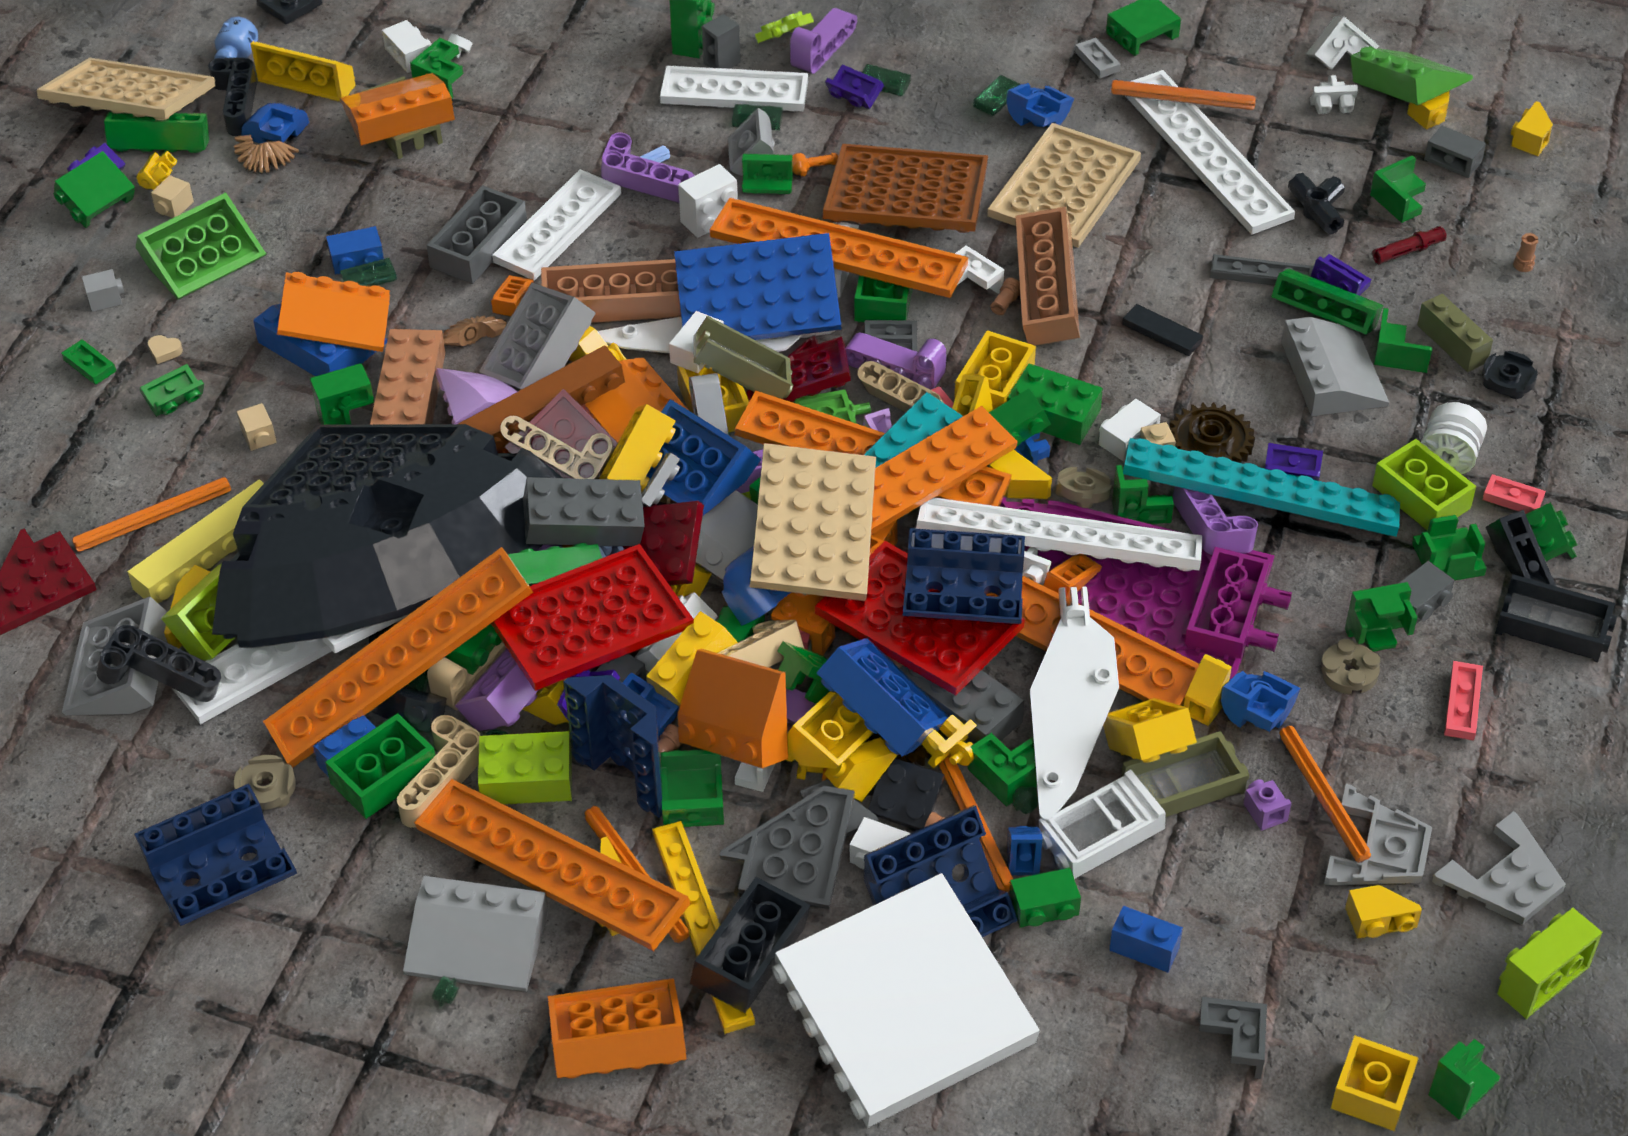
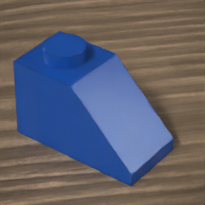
(1024, 850)

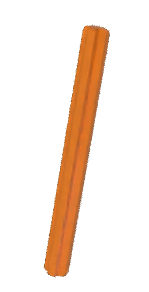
(1182, 94)
(151, 514)
(1325, 794)
(965, 800)
(603, 828)

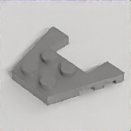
(1395, 843)
(1514, 886)

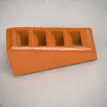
(506, 298)
(1070, 575)

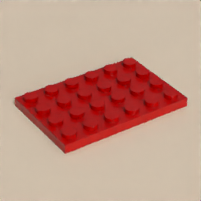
(591, 617)
(936, 648)

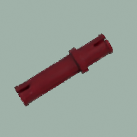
(1418, 242)

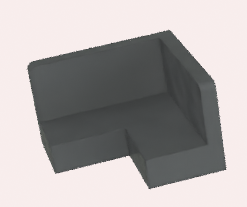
(1244, 1022)

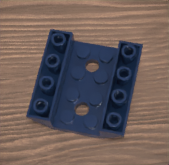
(964, 571)
(617, 723)
(209, 847)
(937, 851)

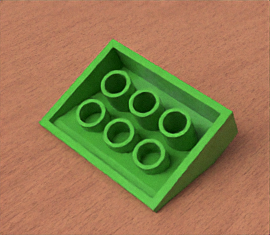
(1404, 74)
(199, 246)

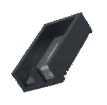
(1557, 617)

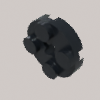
(1497, 378)

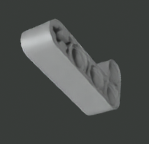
(708, 400)

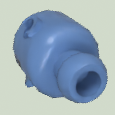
(235, 38)

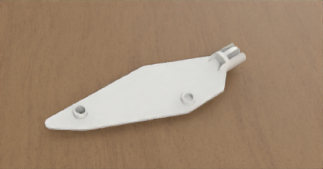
(658, 334)
(1070, 701)

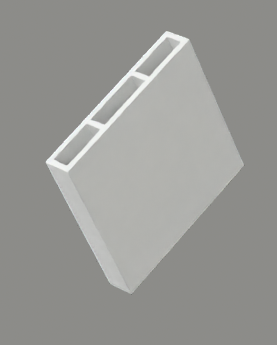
(904, 1000)

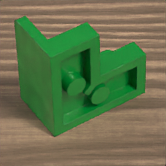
(437, 60)
(1395, 188)
(1395, 353)
(340, 392)
(1132, 502)
(1003, 769)
(1462, 1079)

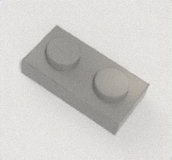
(1097, 58)
(666, 470)

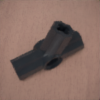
(1319, 200)

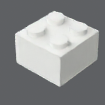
(704, 198)

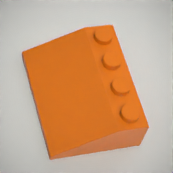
(398, 108)
(333, 311)
(618, 405)
(735, 710)
(616, 1028)

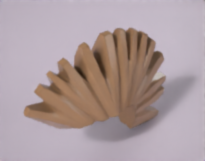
(262, 155)
(471, 330)

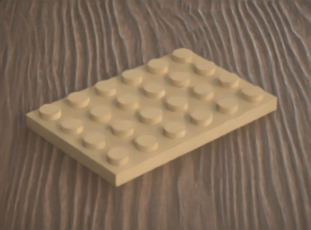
(126, 88)
(1068, 172)
(813, 522)

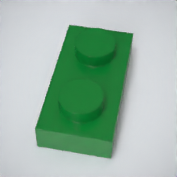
(88, 362)

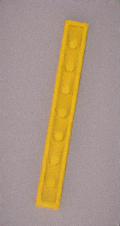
(700, 915)

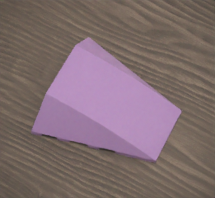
(470, 392)

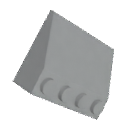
(537, 337)
(1331, 367)
(726, 534)
(135, 690)
(475, 933)

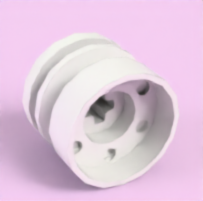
(1456, 434)

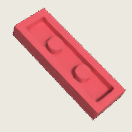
(1463, 700)

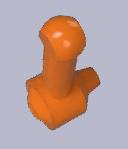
(802, 164)

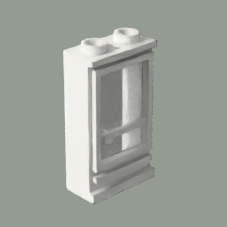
(1102, 825)

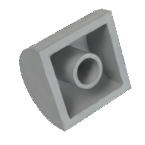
(751, 137)

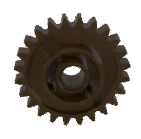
(1213, 432)

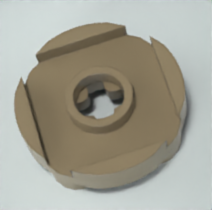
(1083, 487)
(1353, 654)
(280, 776)

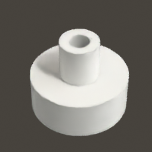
(463, 44)

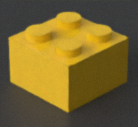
(1374, 1083)

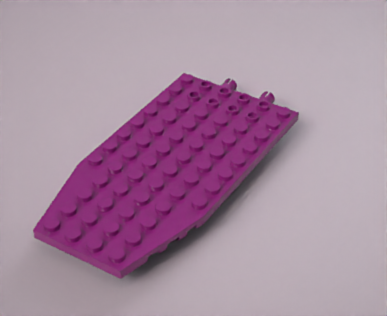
(1179, 609)

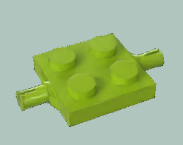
(789, 24)

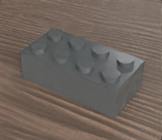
(475, 234)
(583, 511)
(982, 700)

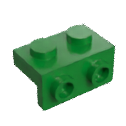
(767, 173)
(172, 390)
(1550, 532)

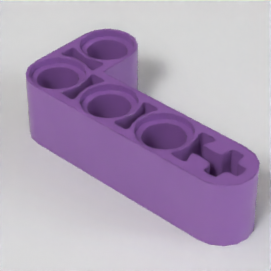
(813, 48)
(640, 173)
(922, 367)
(1207, 519)

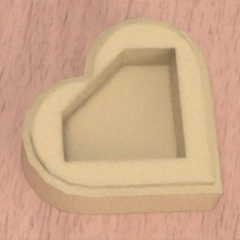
(164, 349)

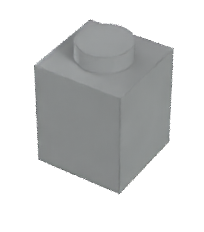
(103, 290)

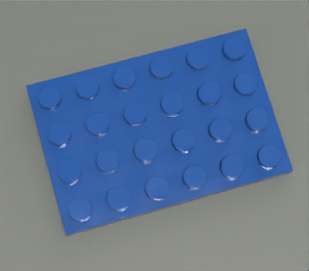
(762, 286)

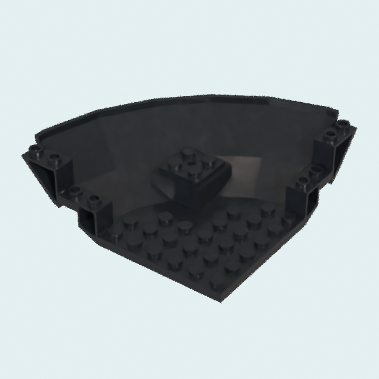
(368, 528)

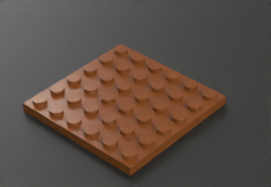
(906, 188)

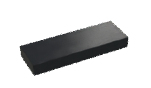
(1162, 330)

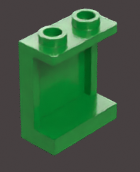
(1142, 22)
(92, 188)
(692, 788)

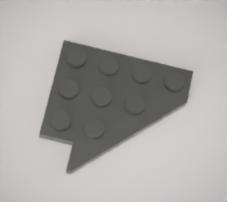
(798, 847)

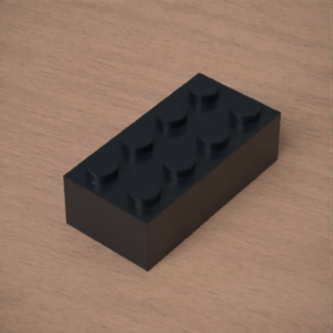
(744, 947)

